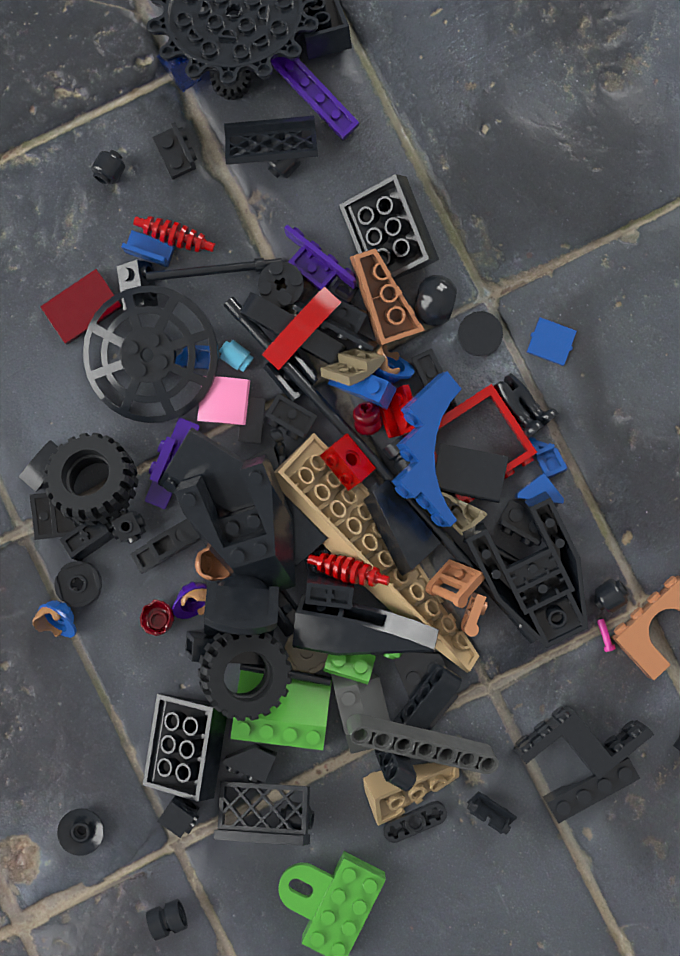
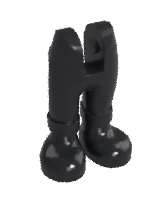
(523, 405)

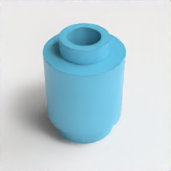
(235, 355)

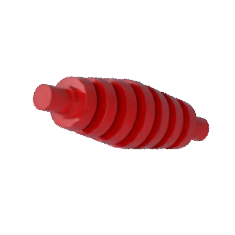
(174, 234)
(348, 569)

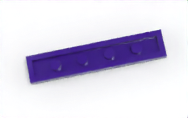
(316, 95)

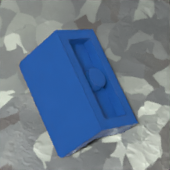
(148, 248)

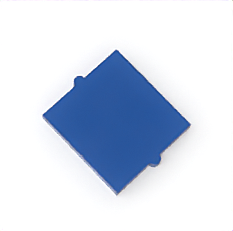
(551, 341)

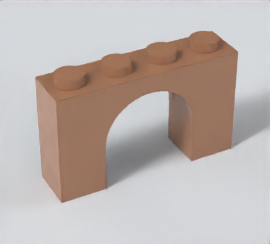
(634, 634)

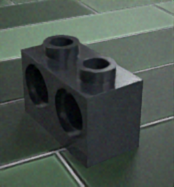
(179, 816)

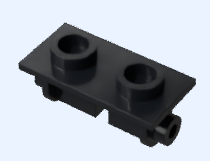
(483, 807)

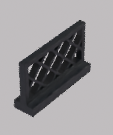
(266, 132)
(263, 834)

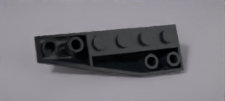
(359, 631)

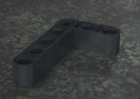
(419, 713)

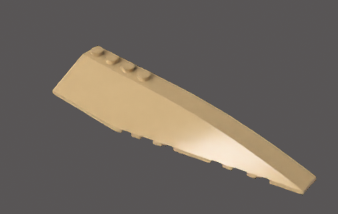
(352, 533)

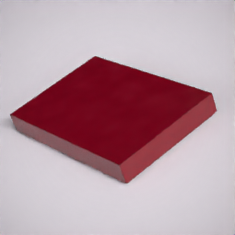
(75, 306)

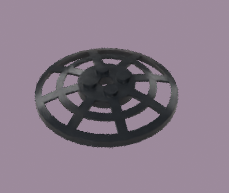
(164, 354)

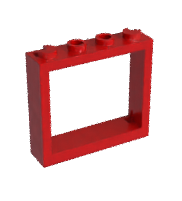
(491, 392)

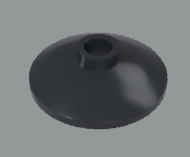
(76, 842)

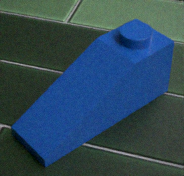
(370, 389)

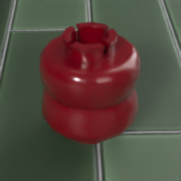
(367, 418)

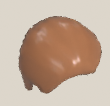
(209, 566)

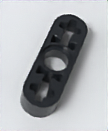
(433, 821)

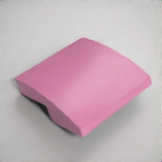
(225, 402)

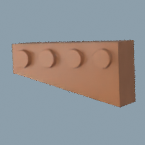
(383, 299)

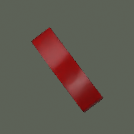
(301, 328)

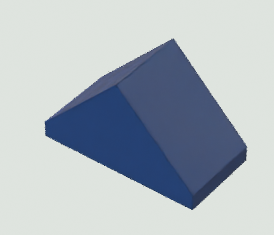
(538, 486)

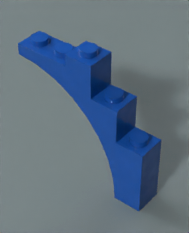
(418, 448)

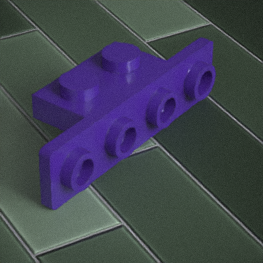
(314, 264)
(167, 448)

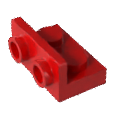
(393, 416)

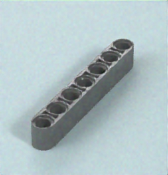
(421, 744)

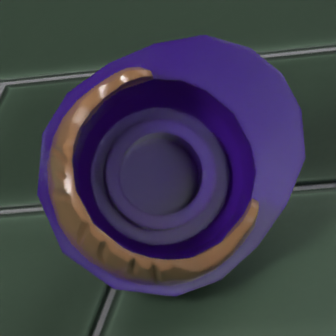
(190, 600)

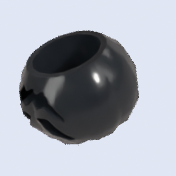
(435, 300)

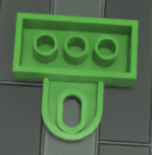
(337, 902)

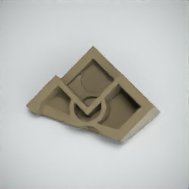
(466, 514)

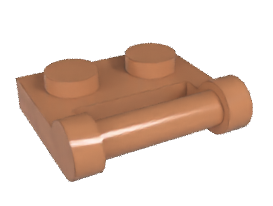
(457, 576)
(475, 608)

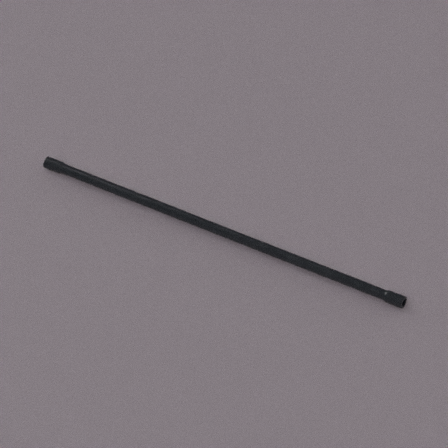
(234, 309)

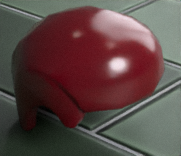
(157, 618)

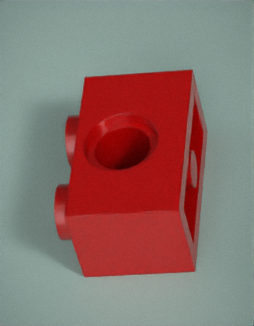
(347, 462)

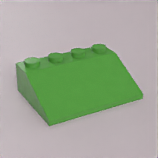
(295, 723)

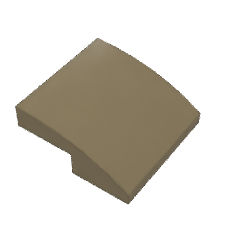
(353, 366)

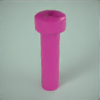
(605, 635)

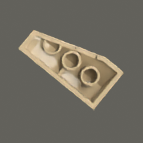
(389, 801)

